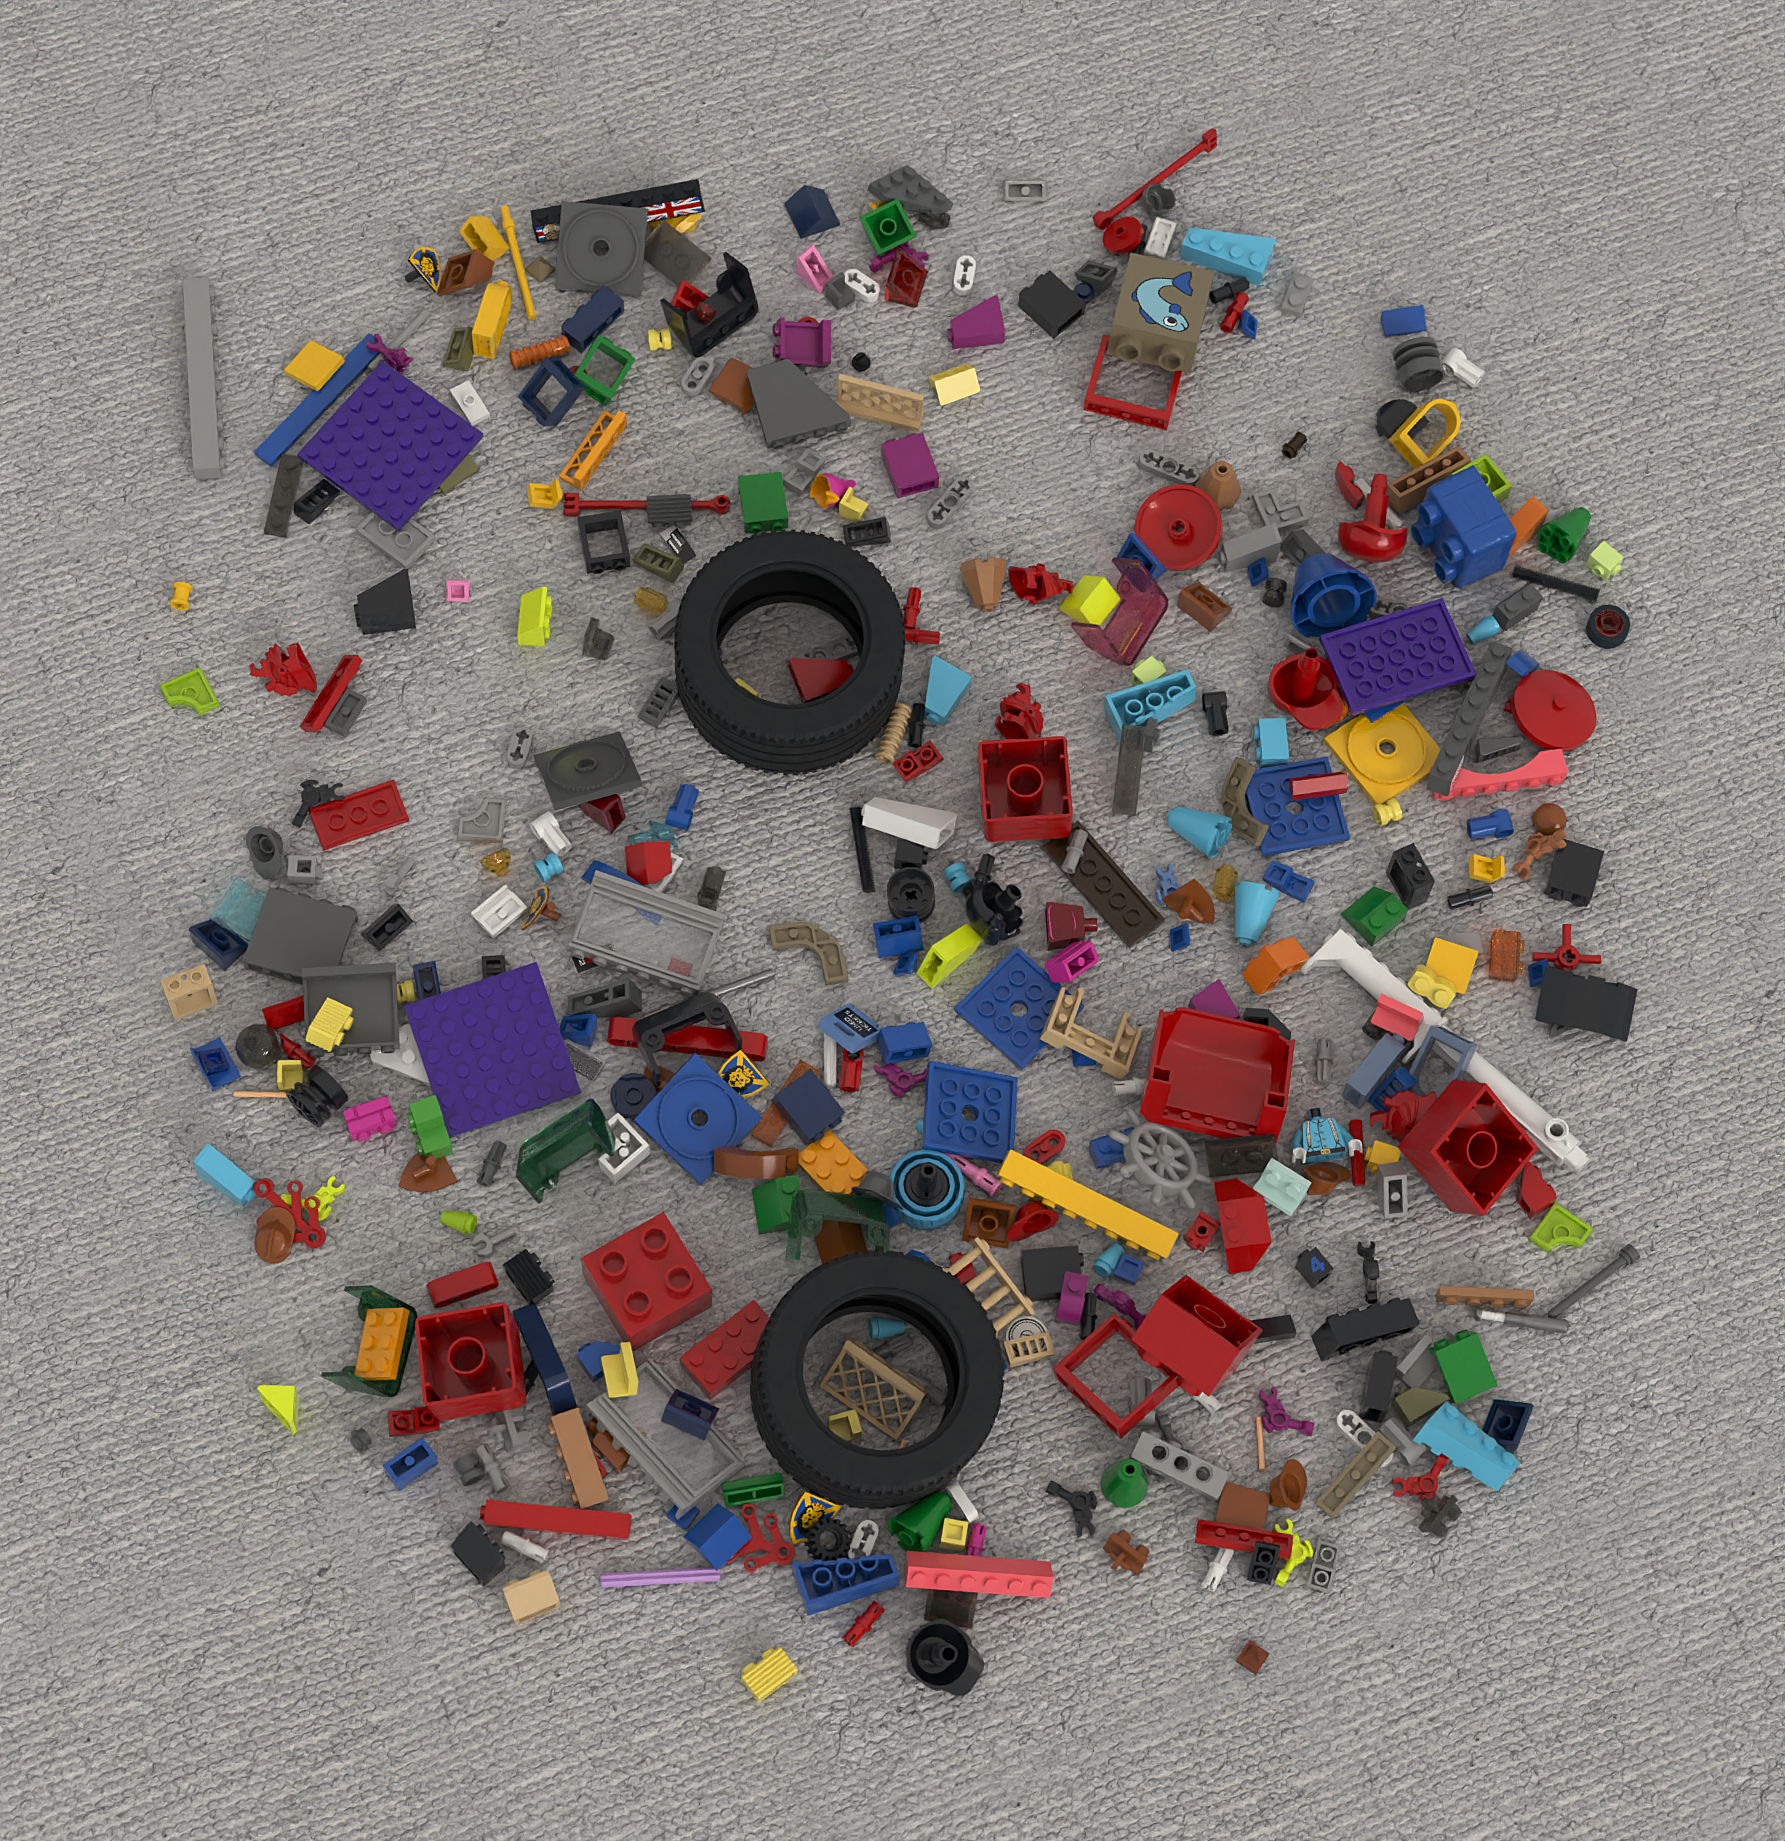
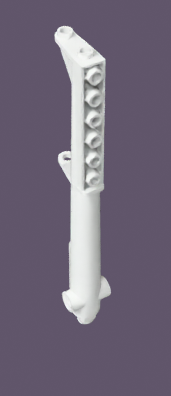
(1548, 1133)

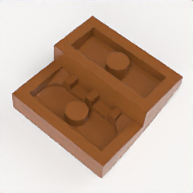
(733, 386)
(1242, 1506)

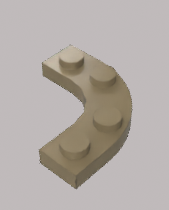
(1234, 802)
(815, 939)

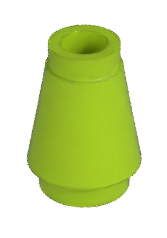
(460, 1221)

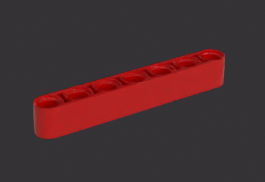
(693, 1039)

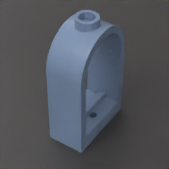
(1449, 1039)
(1374, 1069)

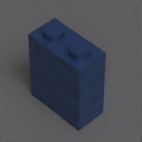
(808, 1107)

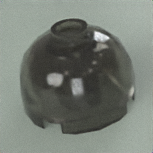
(259, 1047)

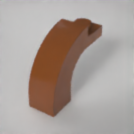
(755, 1164)

